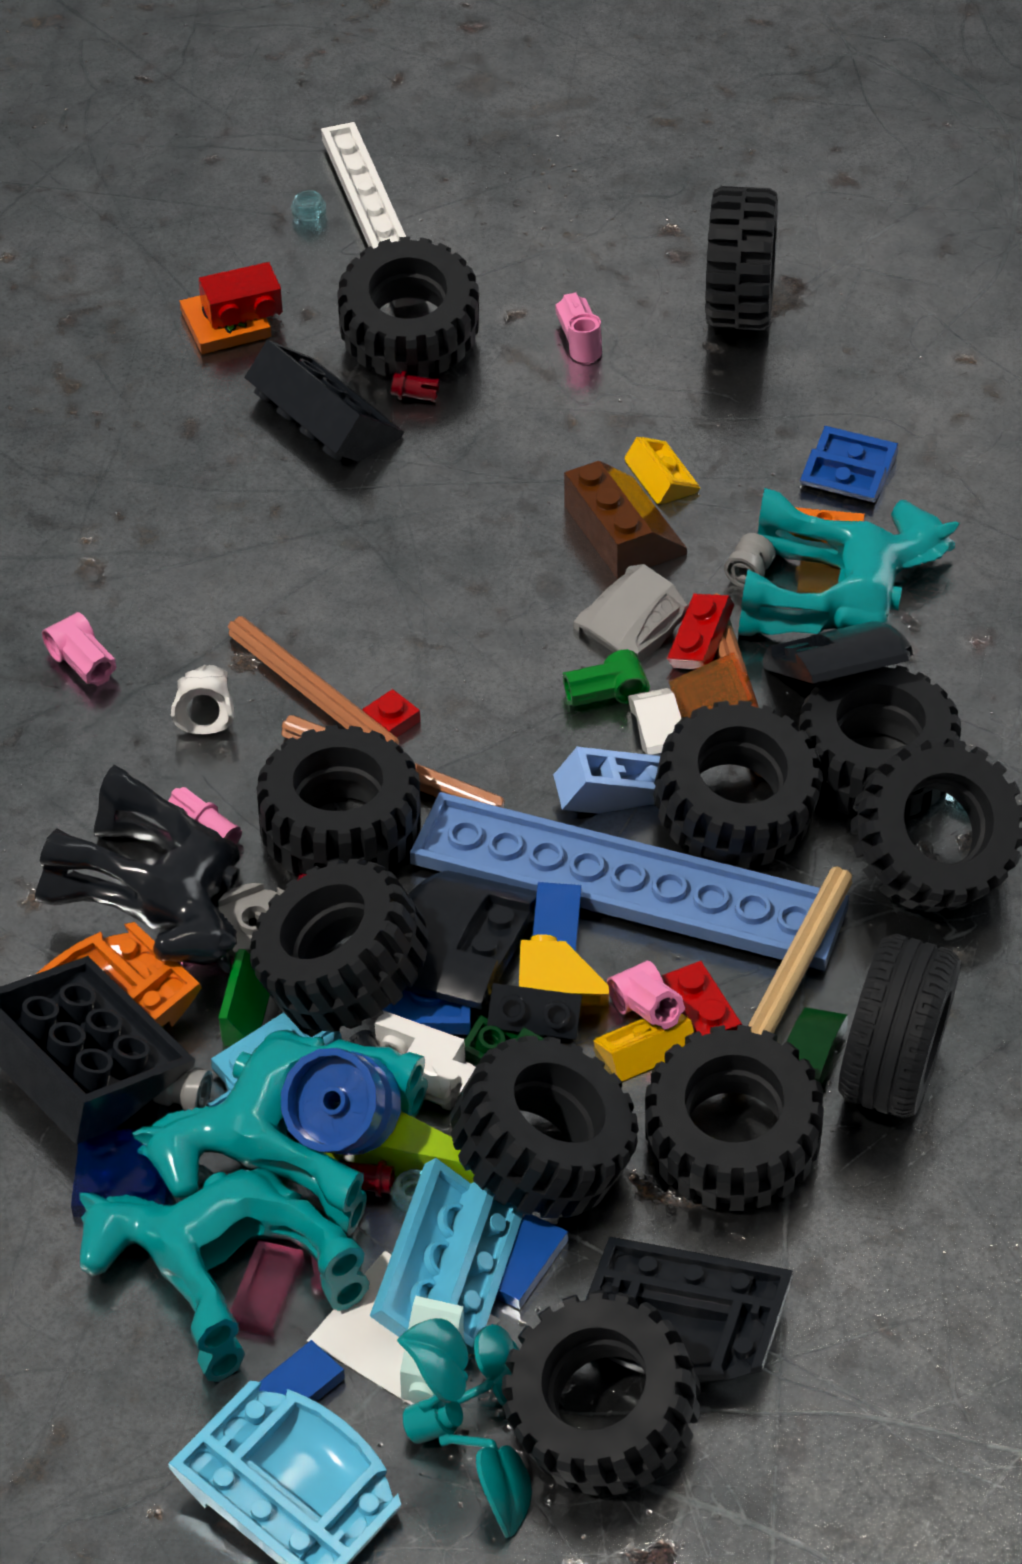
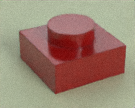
(394, 713)

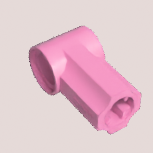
(580, 328)
(76, 644)
(645, 993)

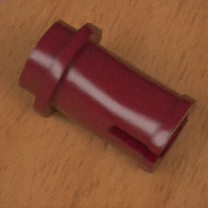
(414, 387)
(376, 1177)

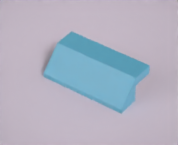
(448, 1251)

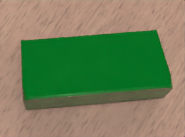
(243, 1001)

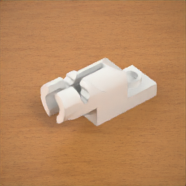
(442, 1052)

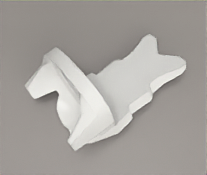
(207, 681)

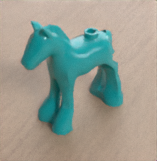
(862, 551)
(254, 1131)
(205, 1232)

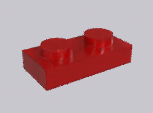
(700, 631)
(702, 998)

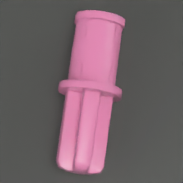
(205, 813)

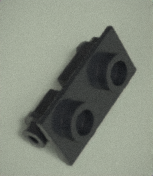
(534, 1009)

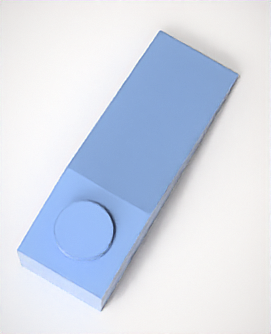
(605, 780)

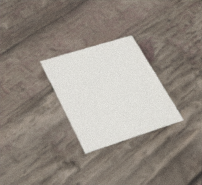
(364, 1342)

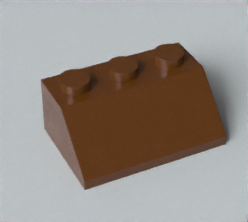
(619, 518)

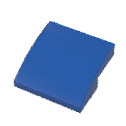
(849, 464)

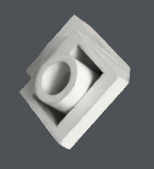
(656, 717)

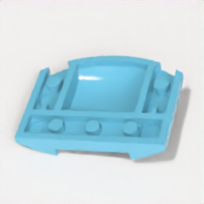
(289, 1477)

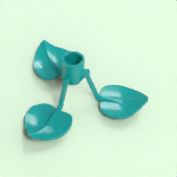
(441, 1361)

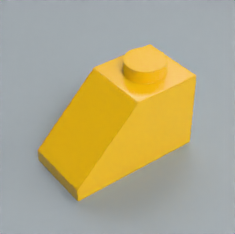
(557, 967)

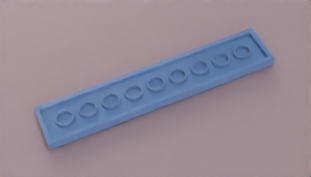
(622, 877)

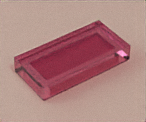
(266, 1288)

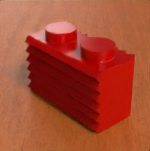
(240, 295)

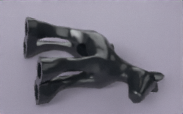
(166, 895)

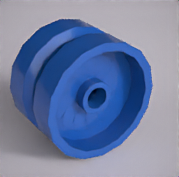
(340, 1101)

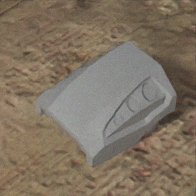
(634, 612)

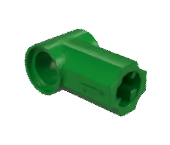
(617, 678)

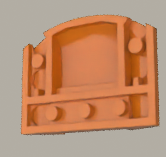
(128, 958)

